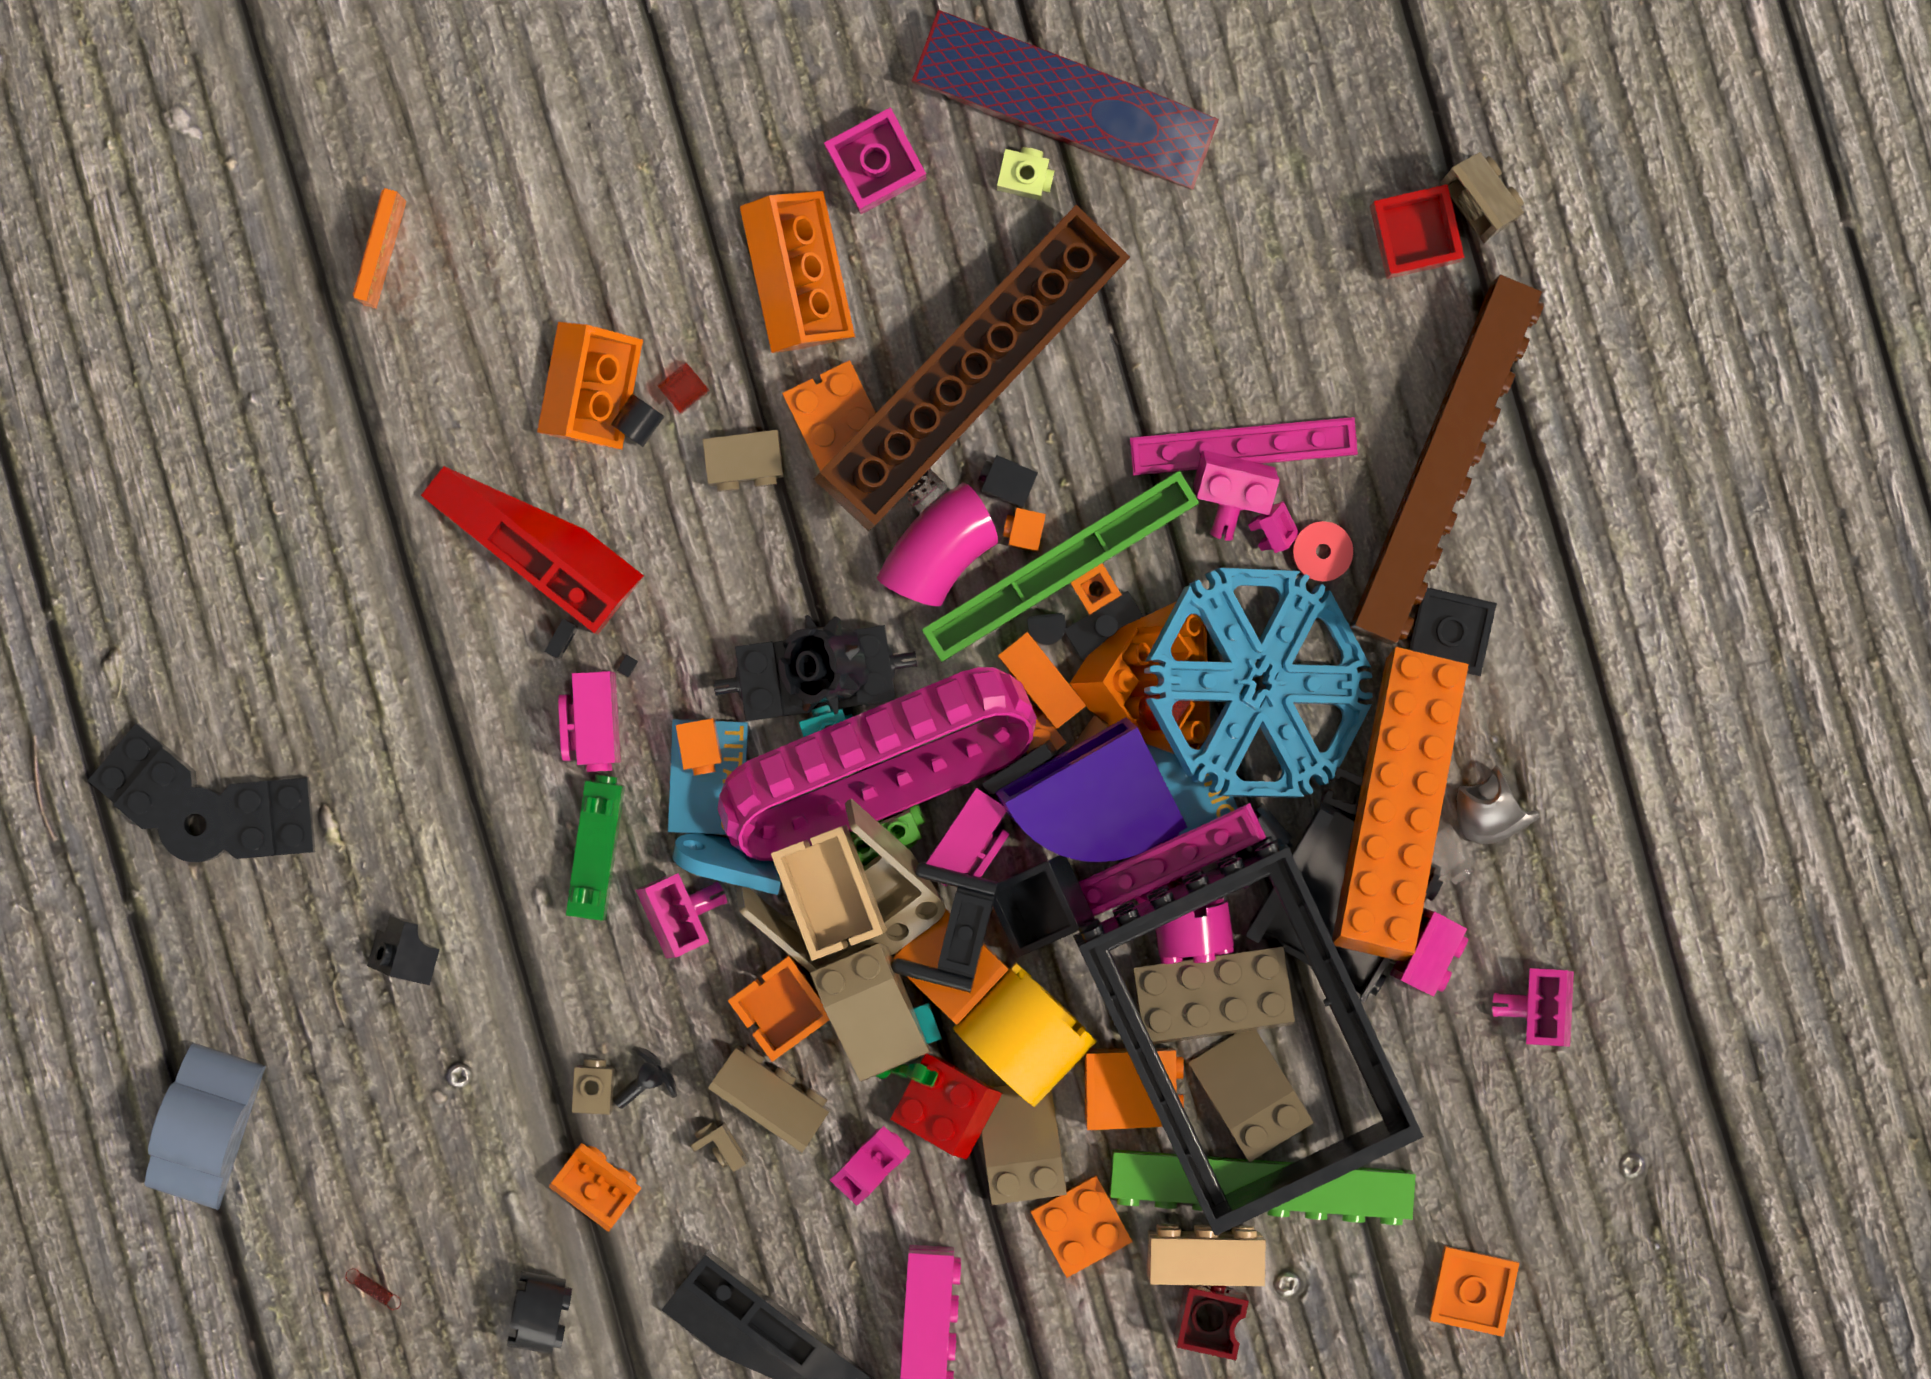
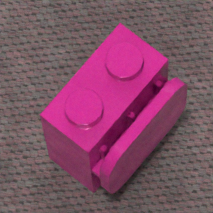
(591, 721)
(969, 840)

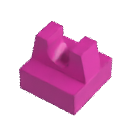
(1278, 528)

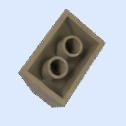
(770, 1097)

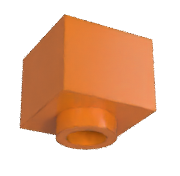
(1024, 529)
(1082, 584)

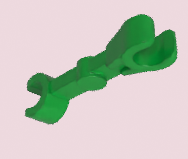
(916, 1072)

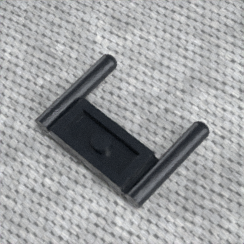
(964, 930)

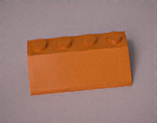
(797, 271)

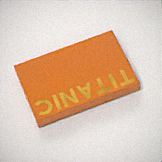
(379, 248)

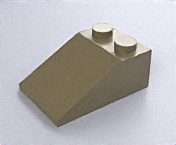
(1483, 196)
(870, 1011)
(1250, 1093)
(1022, 1149)

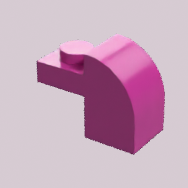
(870, 1164)

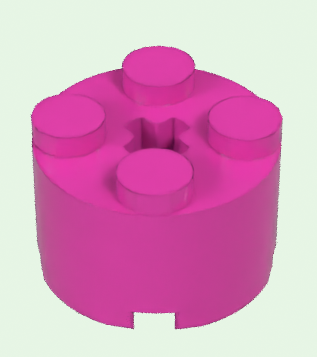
(1197, 935)

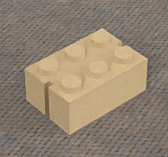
(829, 892)
(1206, 1259)

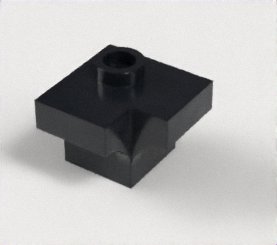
(402, 954)

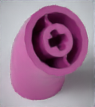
(939, 547)

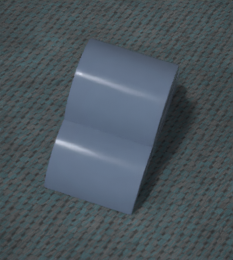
(202, 1125)

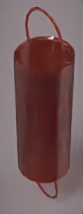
(373, 1289)

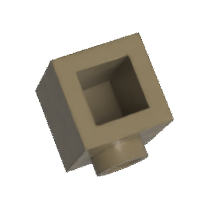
(593, 1087)

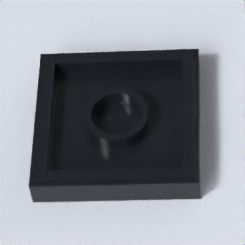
(1453, 628)

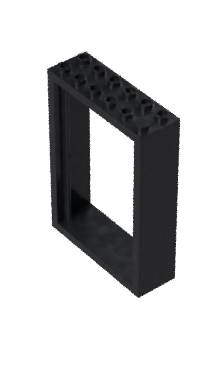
(1198, 889)

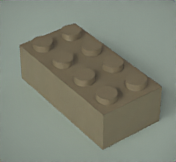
(1215, 996)

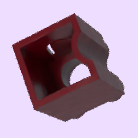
(1217, 1342)

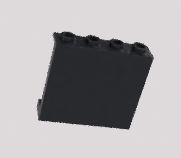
(1322, 862)

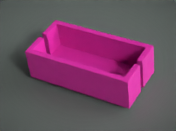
(929, 1312)

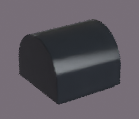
(637, 420)
(1046, 628)

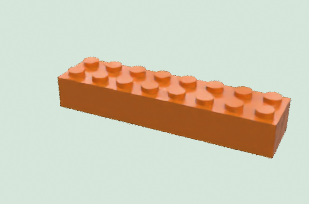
(1400, 805)

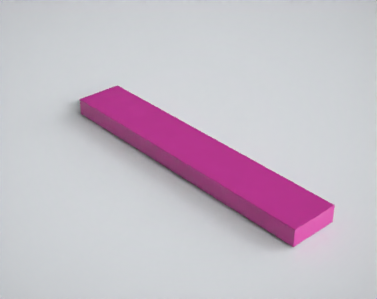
(1255, 444)
(1172, 859)

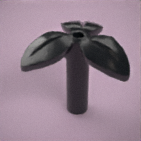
(648, 1077)

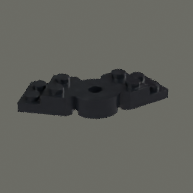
(162, 793)

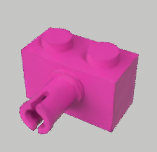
(1235, 487)
(676, 913)
(1544, 1007)

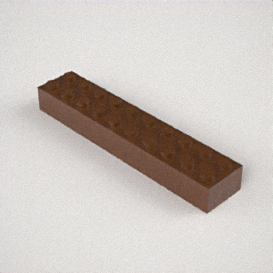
(971, 368)
(1445, 460)

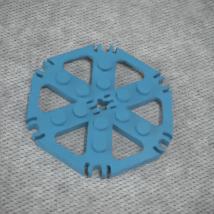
(1285, 682)

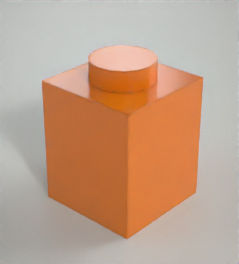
(699, 746)

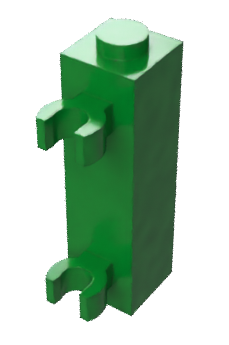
(595, 848)

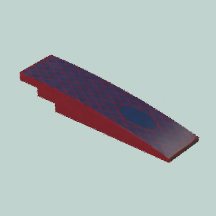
(1064, 100)

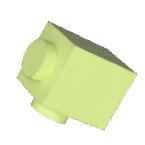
(1025, 173)

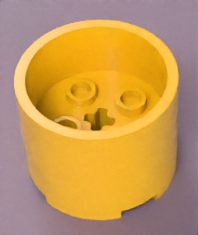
(1025, 1035)

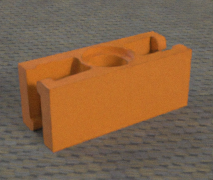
(1041, 680)

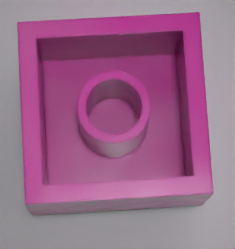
(875, 161)

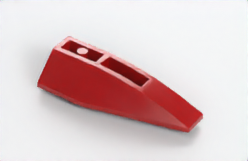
(542, 548)

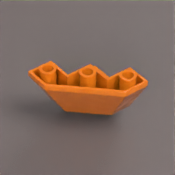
(1114, 676)

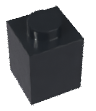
(1007, 481)

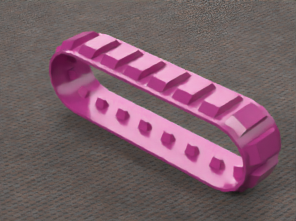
(869, 740)

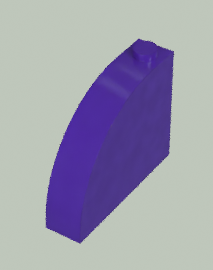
(1096, 799)

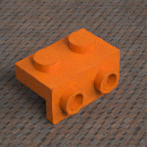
(595, 1186)

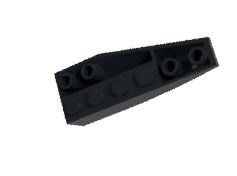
(752, 1327)

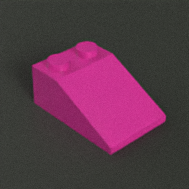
(1436, 946)

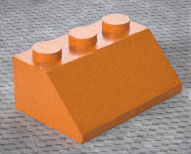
(588, 384)

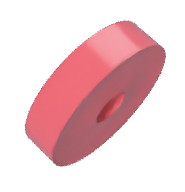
(1322, 534)

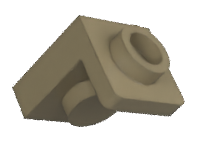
(726, 1150)

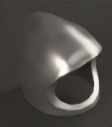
(1490, 810)

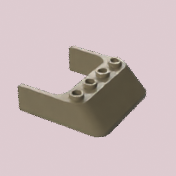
(904, 900)

